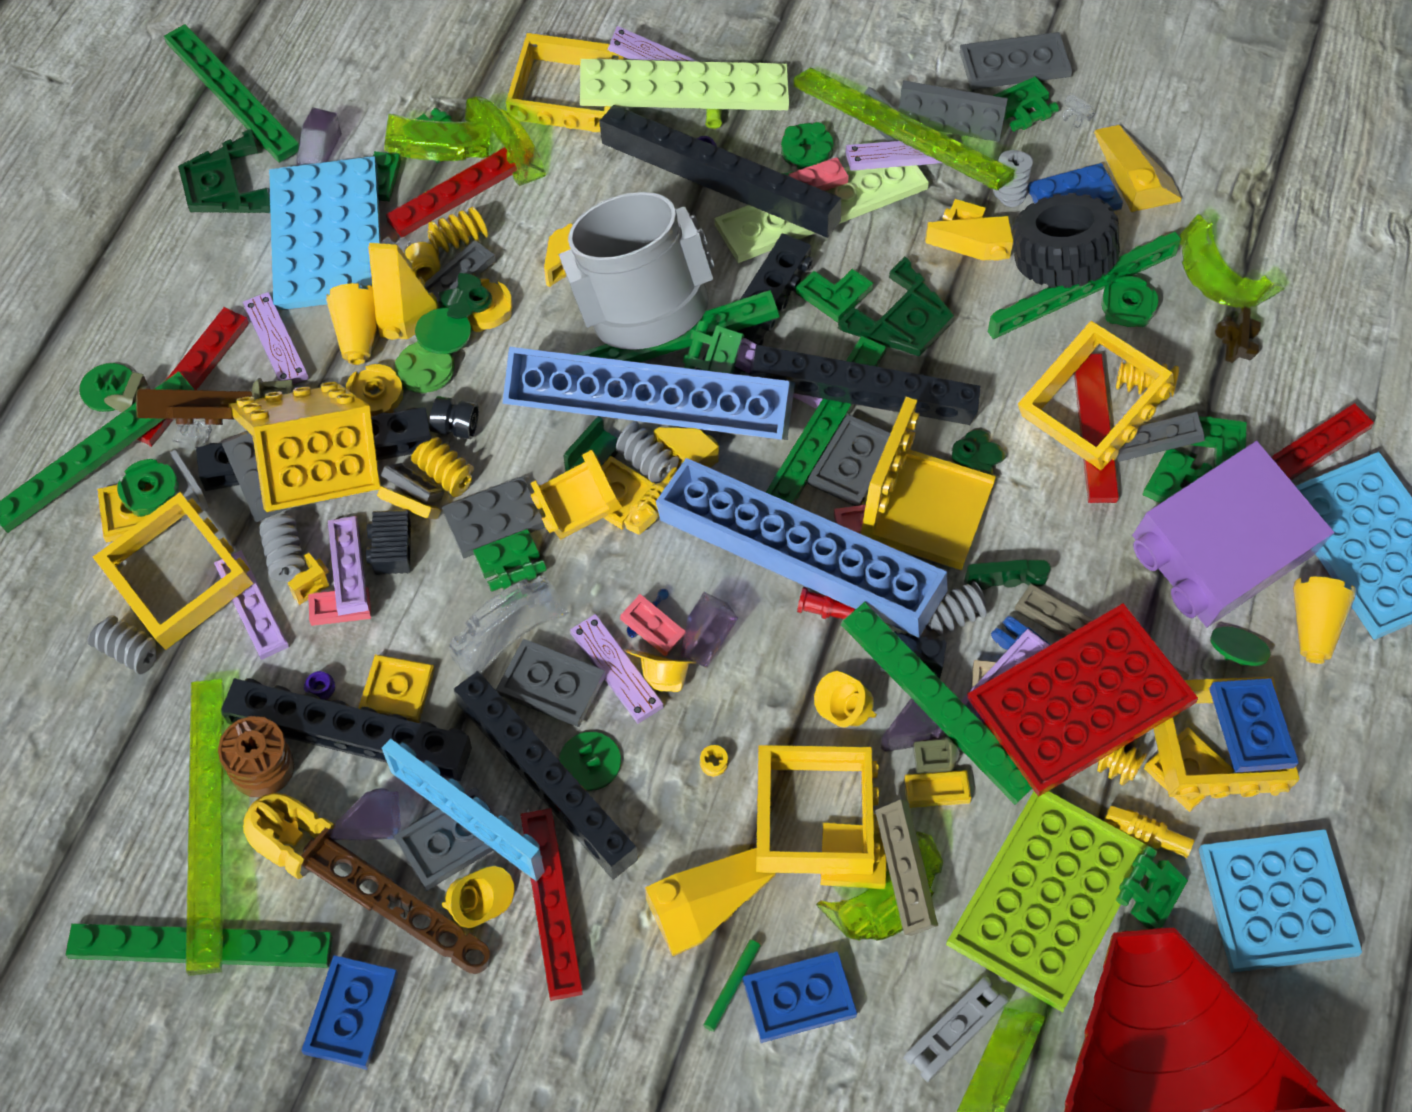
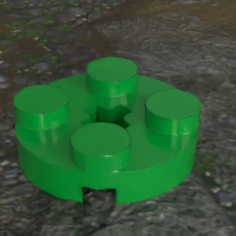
(802, 134)
(1129, 315)
(134, 481)

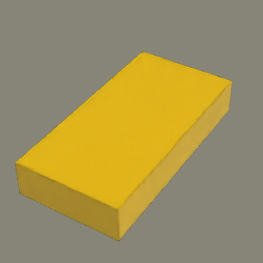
(408, 503)
(937, 789)

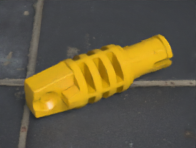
(646, 510)
(1148, 831)

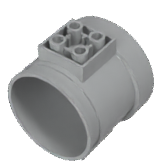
(638, 270)

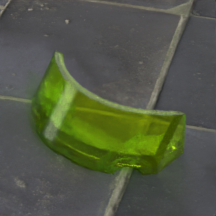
(512, 135)
(437, 139)
(1211, 273)
(875, 911)
(1002, 1061)

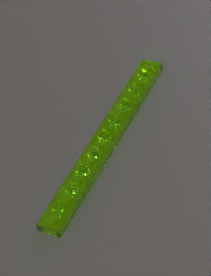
(905, 129)
(205, 831)

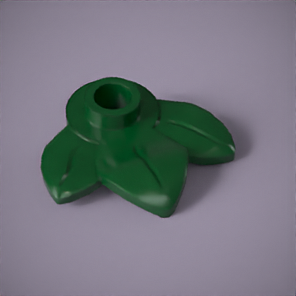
(463, 300)
(977, 452)

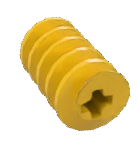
(456, 229)
(1135, 377)
(443, 466)
(1123, 764)

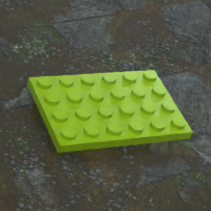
(1047, 898)

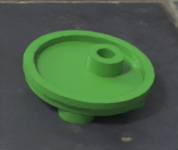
(423, 370)

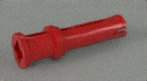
(822, 605)

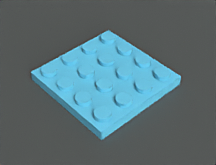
(1279, 901)

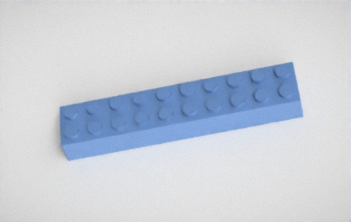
(649, 393)
(803, 546)

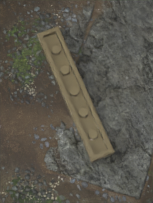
(1055, 614)

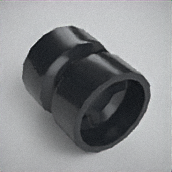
(452, 417)

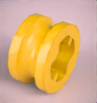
(709, 768)

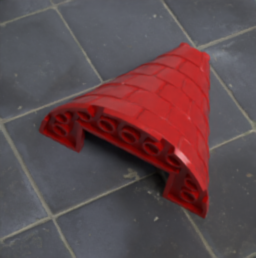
(1180, 1039)

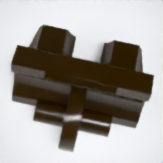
(1236, 334)

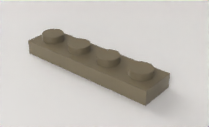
(906, 868)

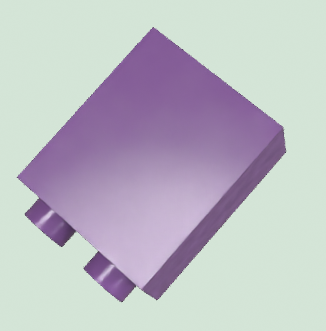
(1230, 535)

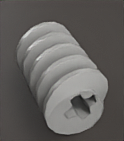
(1015, 191)
(645, 453)
(281, 547)
(956, 607)
(124, 644)

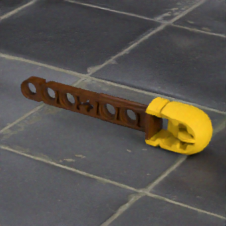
(266, 820)

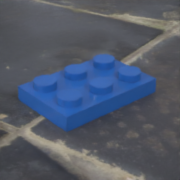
(1087, 180)
(1253, 725)
(799, 997)
(350, 1012)

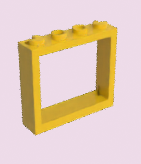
(560, 51)
(1063, 368)
(202, 606)
(817, 759)
(1216, 785)

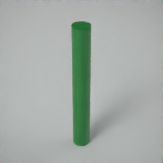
(731, 985)

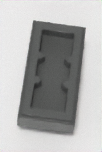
(412, 483)

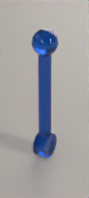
(662, 595)

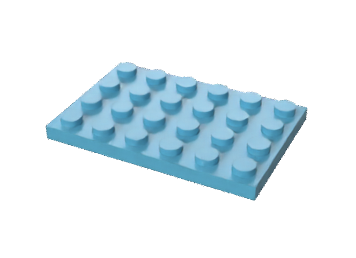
(322, 229)
(1370, 540)

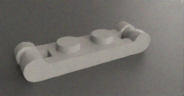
(956, 1028)

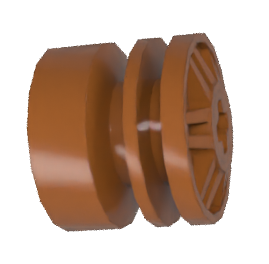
(268, 763)

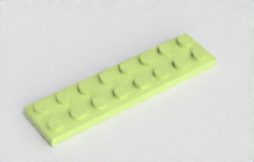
(684, 84)
(755, 232)

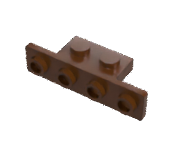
(187, 405)

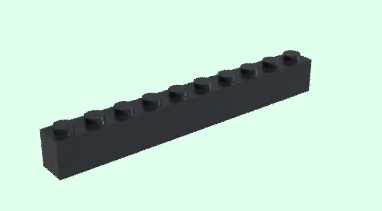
(721, 171)

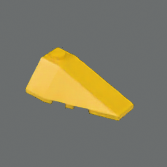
(1135, 171)
(397, 292)
(702, 898)

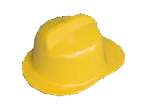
(662, 672)
(843, 700)
(479, 896)

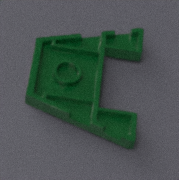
(211, 181)
(911, 322)

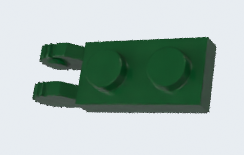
(1008, 573)

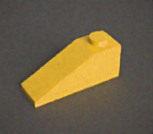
(977, 237)

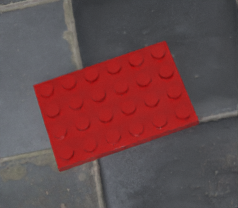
(1081, 699)

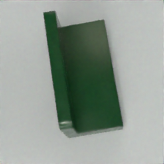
(594, 439)

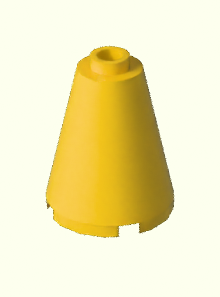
(353, 321)
(1321, 615)

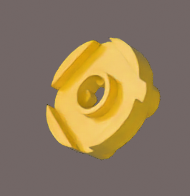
(498, 311)
(377, 376)

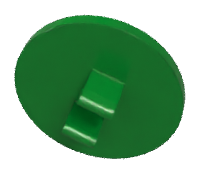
(442, 333)
(102, 382)
(1240, 646)
(591, 759)

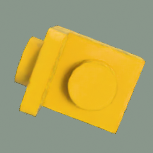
(963, 210)
(309, 581)

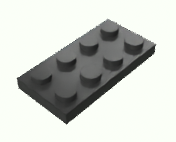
(1015, 60)
(954, 110)

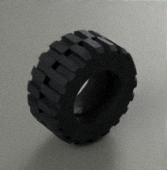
(1066, 240)

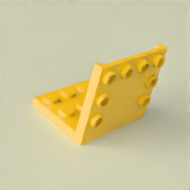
(310, 444)
(922, 500)

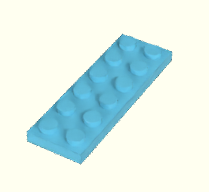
(468, 812)

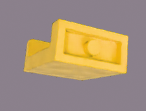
(576, 497)

